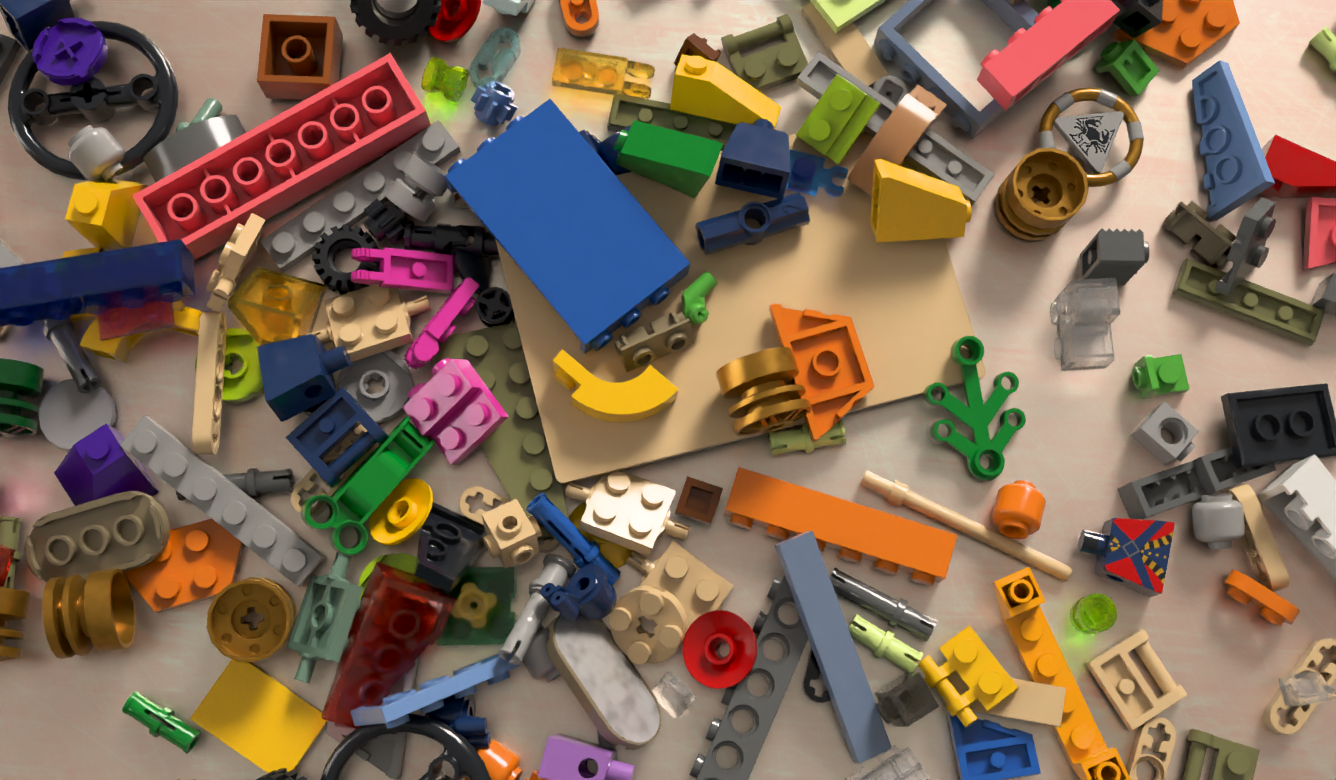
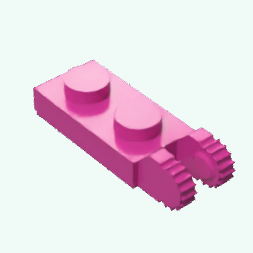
(406, 269)
(440, 325)

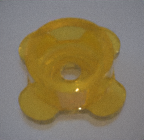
(472, 594)

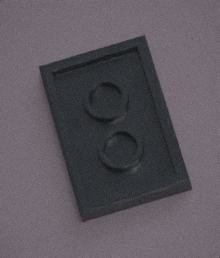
(1280, 425)

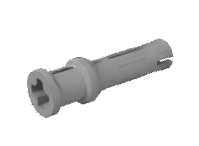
(556, 571)

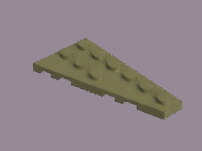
(519, 444)

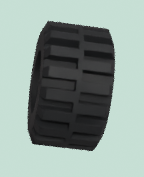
(396, 25)

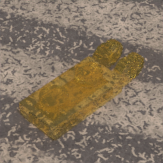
(600, 73)

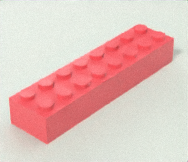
(285, 158)

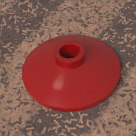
(455, 19)
(703, 644)

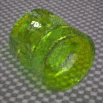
(444, 79)
(1085, 614)

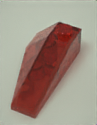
(389, 632)

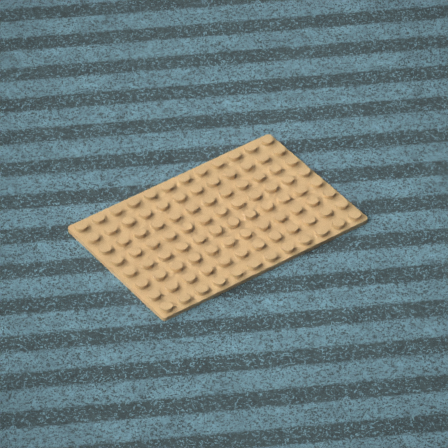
(895, 292)

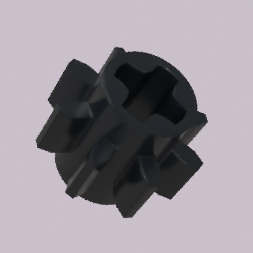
(385, 221)

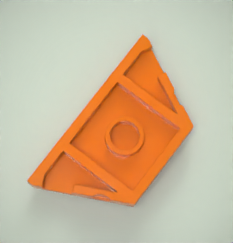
(1187, 30)
(827, 361)
(192, 567)

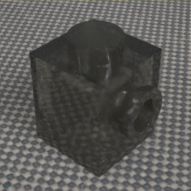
(905, 700)

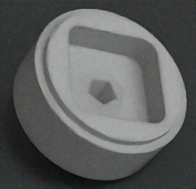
(891, 88)

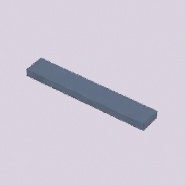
(833, 646)

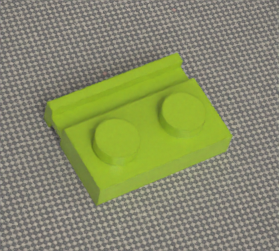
(838, 119)

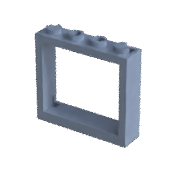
(921, 72)

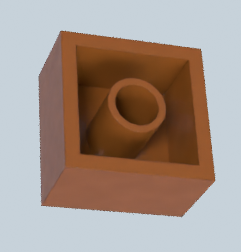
(298, 55)

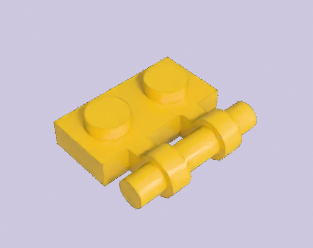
(978, 670)

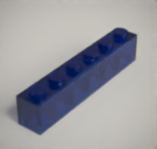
(96, 282)

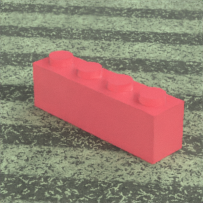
(1043, 48)

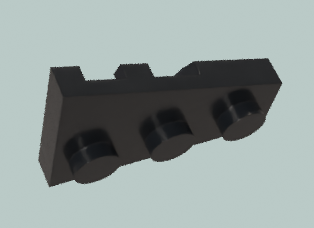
(447, 547)

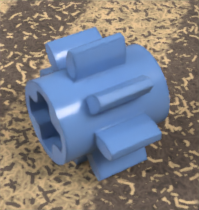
(494, 103)

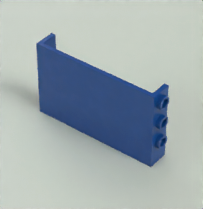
(569, 224)

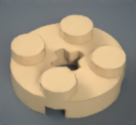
(640, 644)

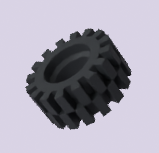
(331, 246)

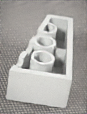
(1306, 506)

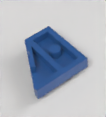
(992, 751)

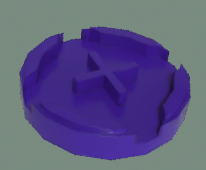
(70, 51)

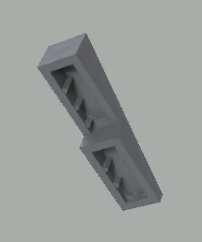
(1186, 483)

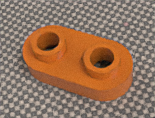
(575, 9)
(1273, 607)

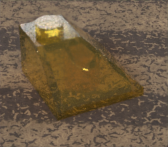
(276, 305)

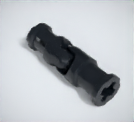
(449, 239)

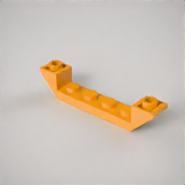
(1044, 663)

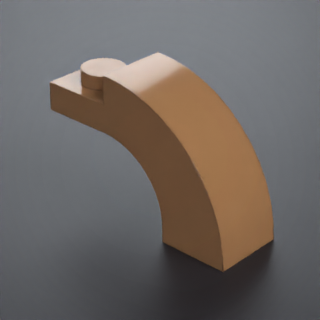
(898, 135)

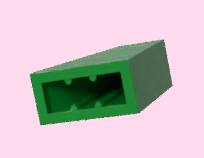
(668, 156)

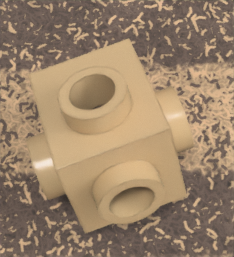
(511, 534)

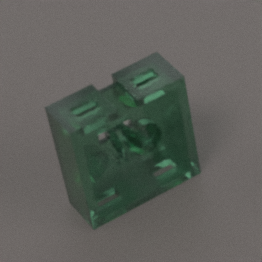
(500, 619)

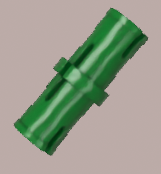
(140, 707)

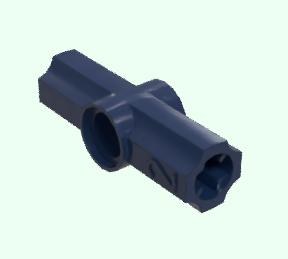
(731, 230)

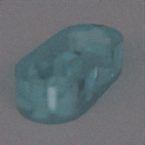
(488, 55)

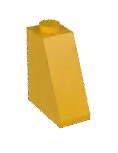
(915, 205)
(105, 212)

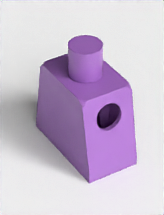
(568, 756)

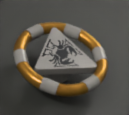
(1094, 134)

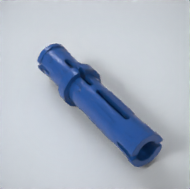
(570, 537)

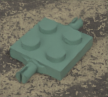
(325, 618)

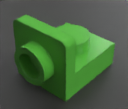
(1128, 65)
(1160, 376)

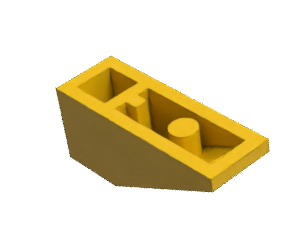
(716, 93)

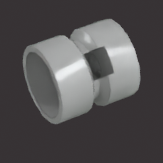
(424, 175)

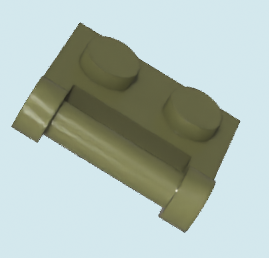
(771, 65)
(1229, 758)

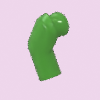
(693, 298)

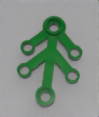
(976, 414)

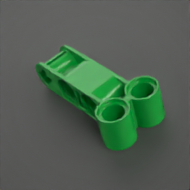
(370, 485)

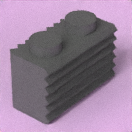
(1114, 255)

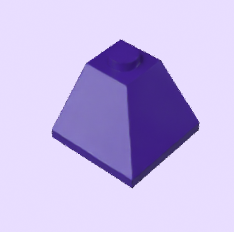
(101, 468)

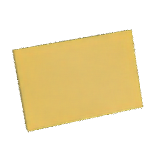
(260, 717)

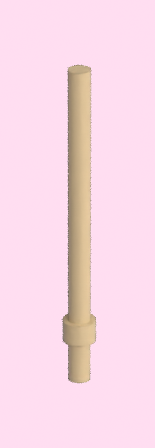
(899, 494)

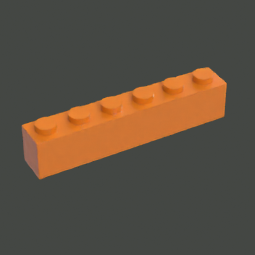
(841, 526)

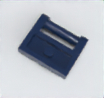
(328, 428)

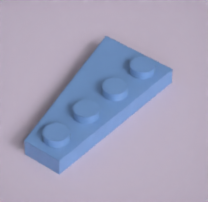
(1229, 142)
(433, 691)

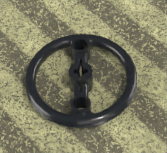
(95, 102)
(456, 749)

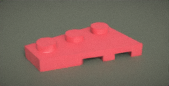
(1320, 232)

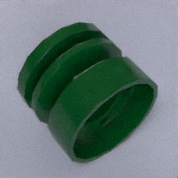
(18, 382)

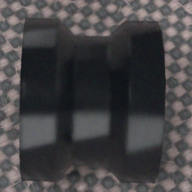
(491, 302)

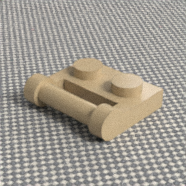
(1126, 685)

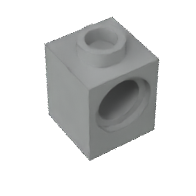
(1149, 434)

